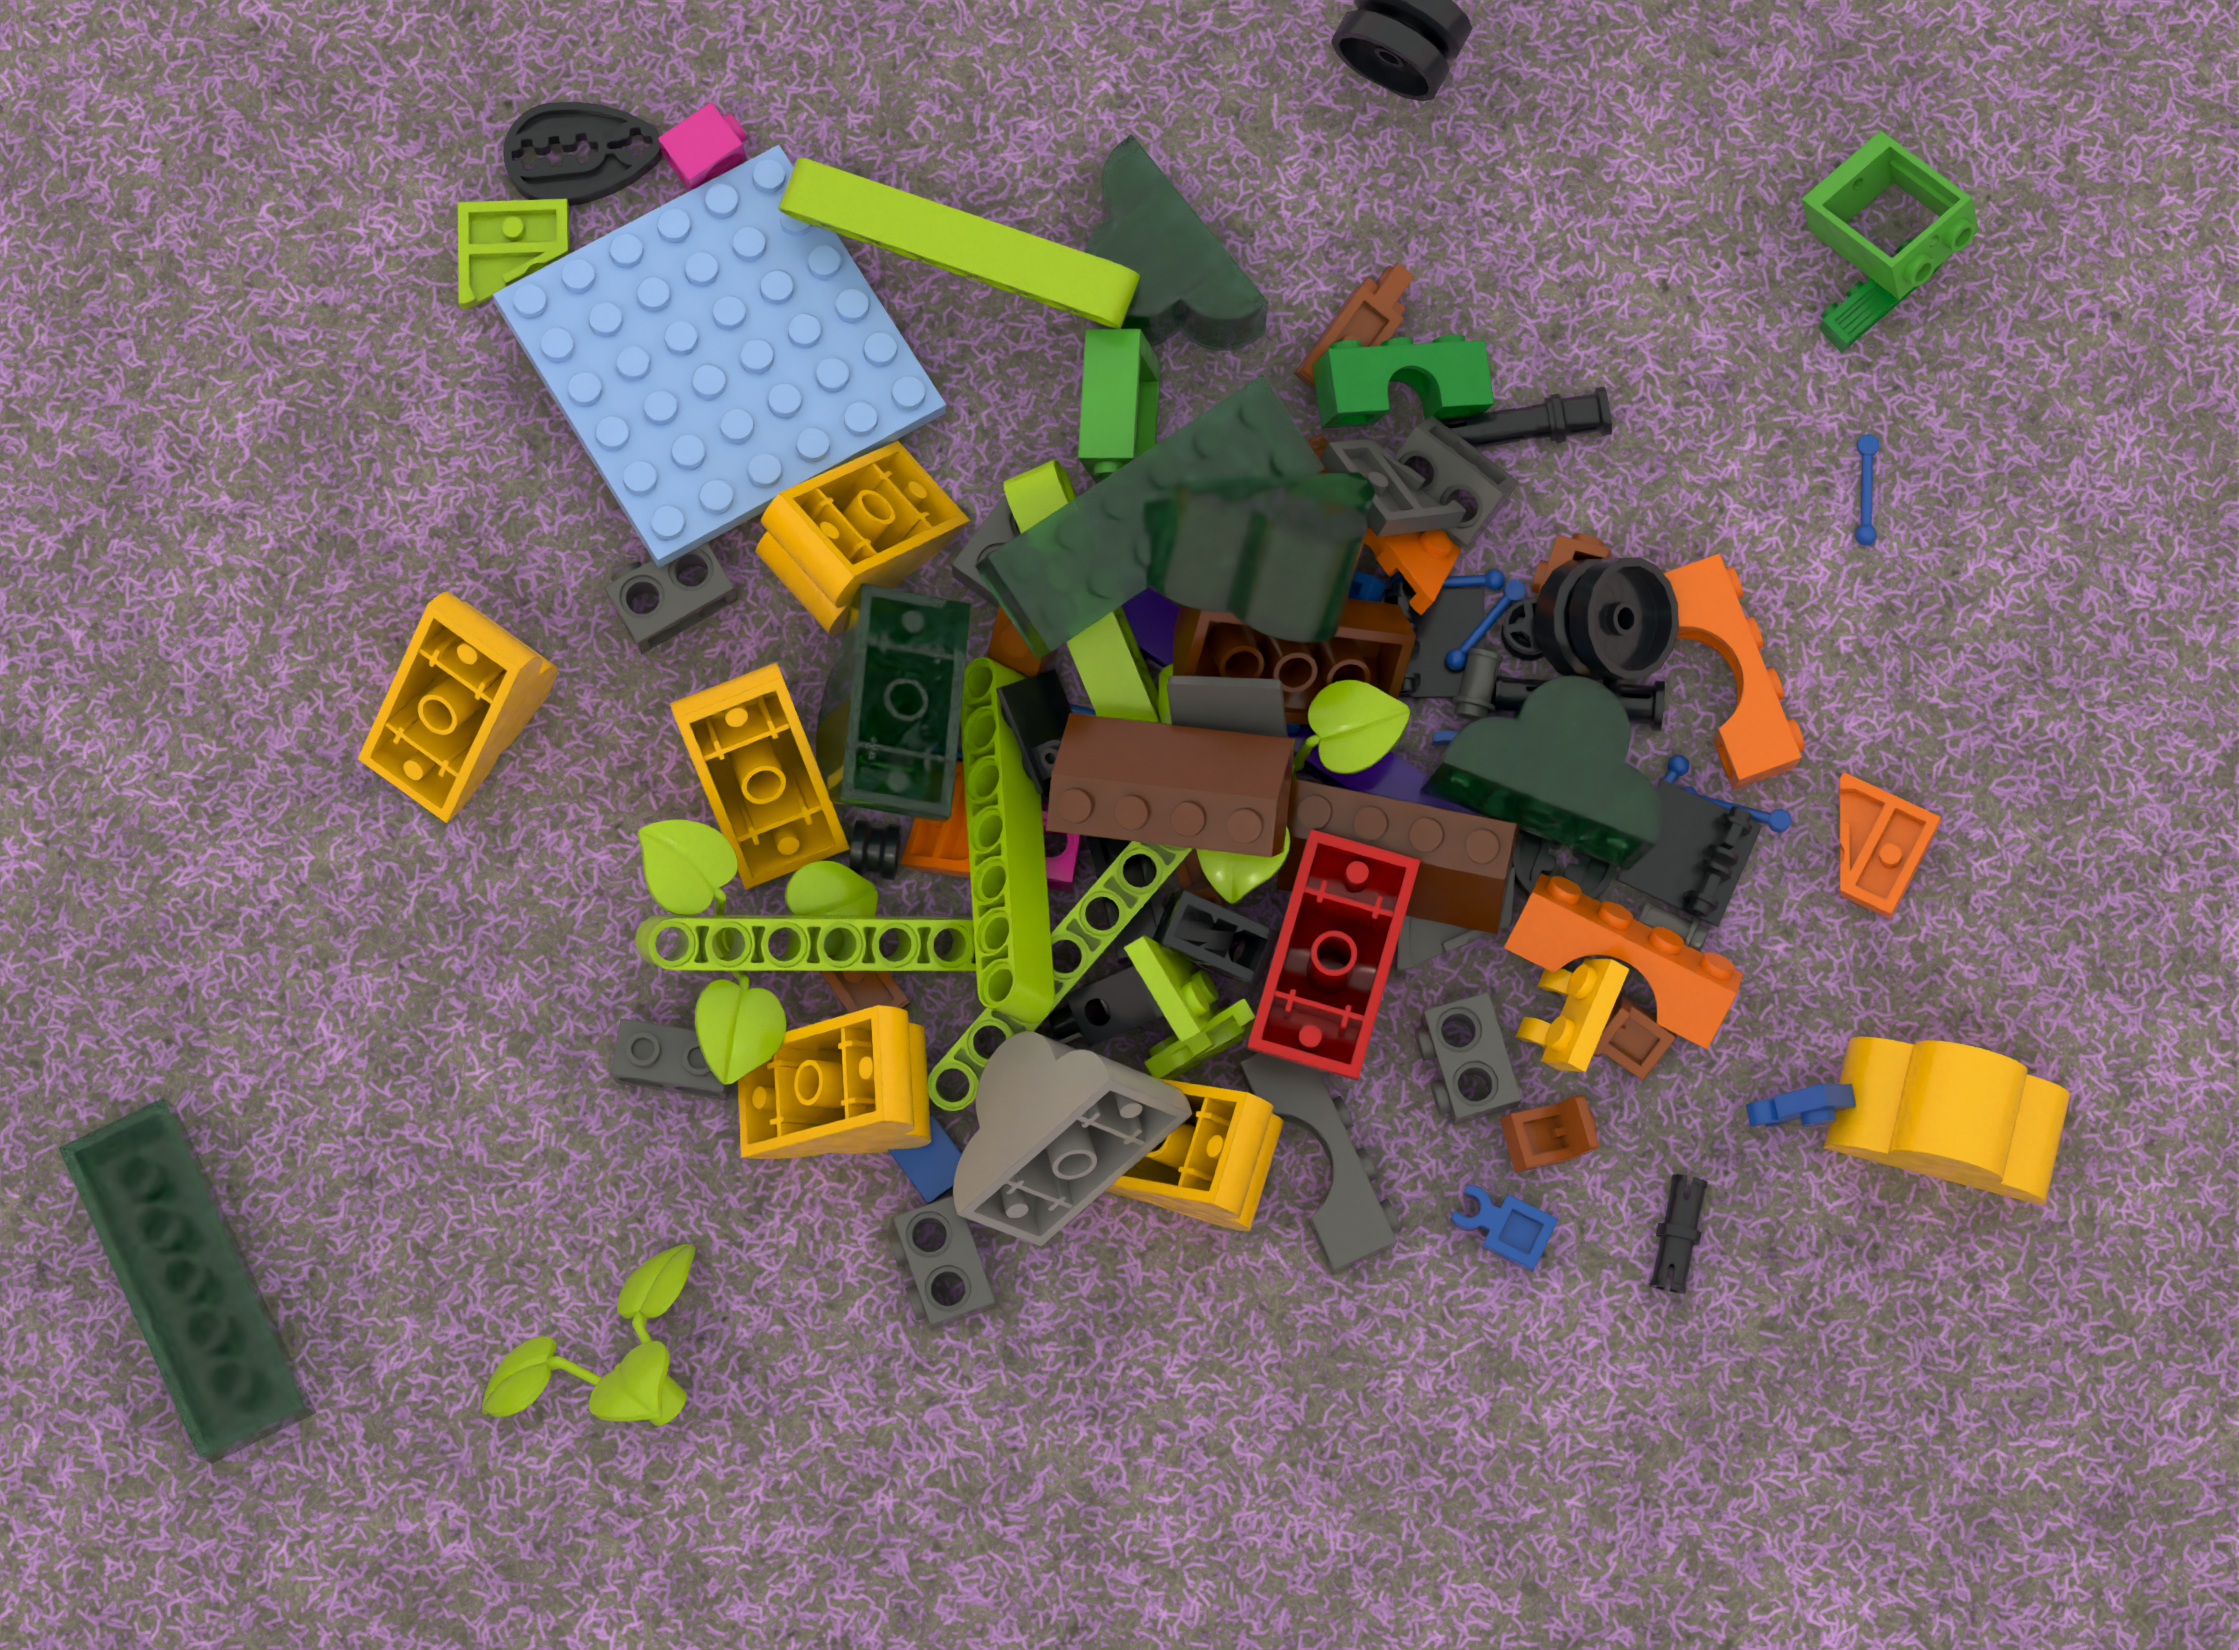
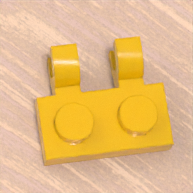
(1588, 1004)

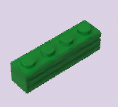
(1860, 311)

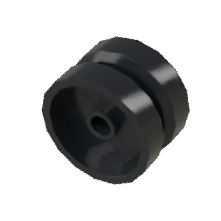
(1402, 43)
(1607, 618)

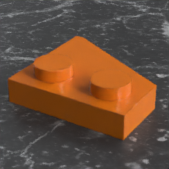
(1420, 557)
(1880, 844)
(941, 846)

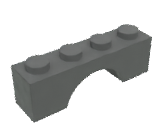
(1351, 1219)

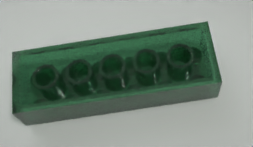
(1106, 539)
(187, 1281)

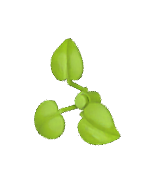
(1353, 731)
(683, 873)
(637, 1385)

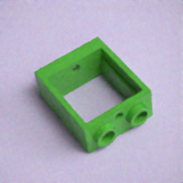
(1861, 181)
(1117, 400)

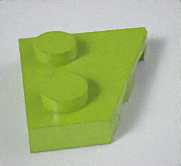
(506, 243)
(1179, 990)
(1225, 1029)

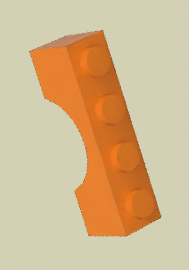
(1757, 737)
(1688, 986)

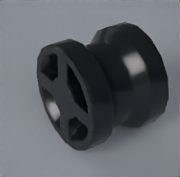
(1522, 620)
(875, 849)

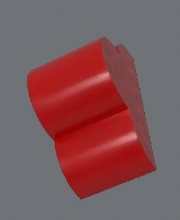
(1333, 954)

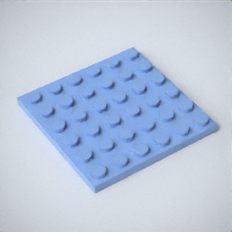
(717, 356)

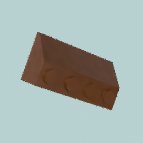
(1368, 648)
(1172, 785)
(1461, 853)

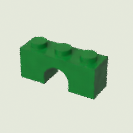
(1446, 375)

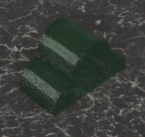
(1183, 268)
(1266, 549)
(895, 704)
(1556, 772)

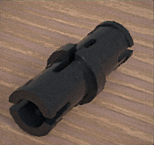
(1678, 1233)

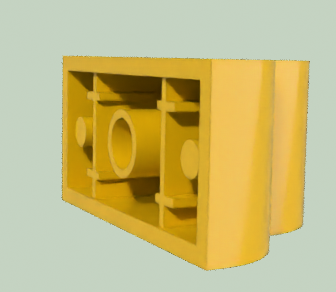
(855, 527)
(454, 705)
(760, 775)
(839, 1089)
(1951, 1115)
(1212, 1161)

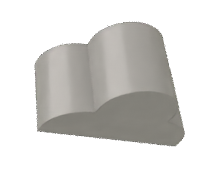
(1056, 1134)

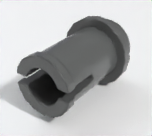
(1477, 685)
(1690, 931)

